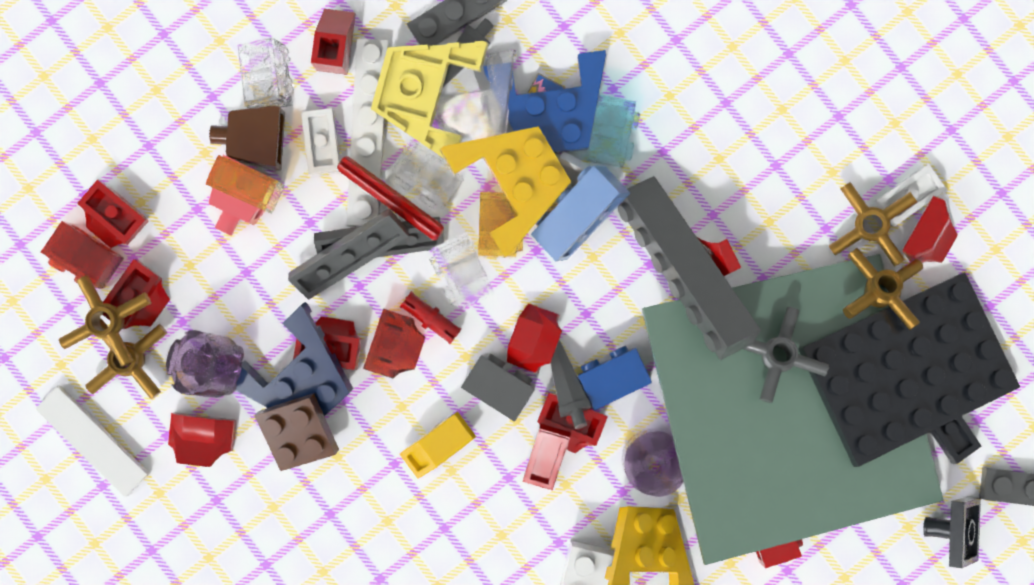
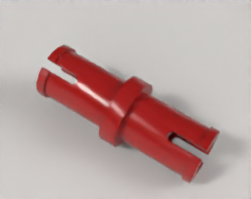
(430, 317)

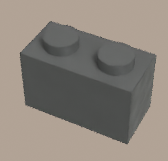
(498, 386)

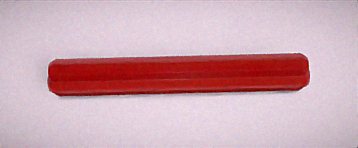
(390, 198)

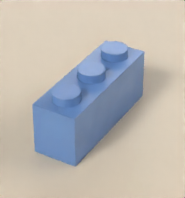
(579, 212)

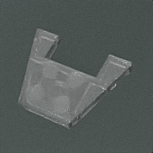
(482, 111)

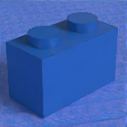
(613, 378)

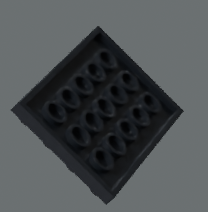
(902, 382)

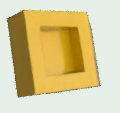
(438, 445)

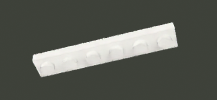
(366, 129)

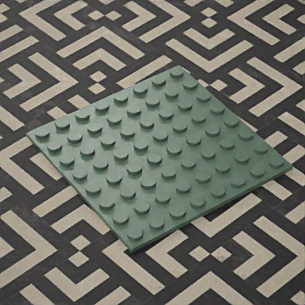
(774, 468)

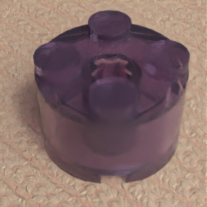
(204, 364)
(637, 455)

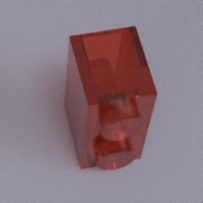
(81, 254)

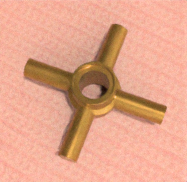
(885, 215)
(888, 278)
(92, 320)
(135, 369)

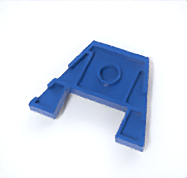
(561, 114)

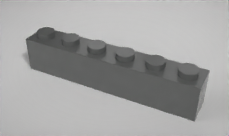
(688, 269)

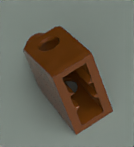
(253, 136)

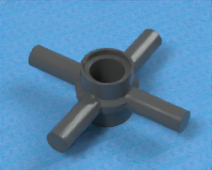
(793, 358)

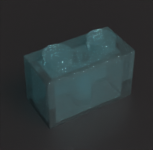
(612, 131)

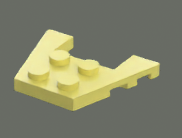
(413, 85)

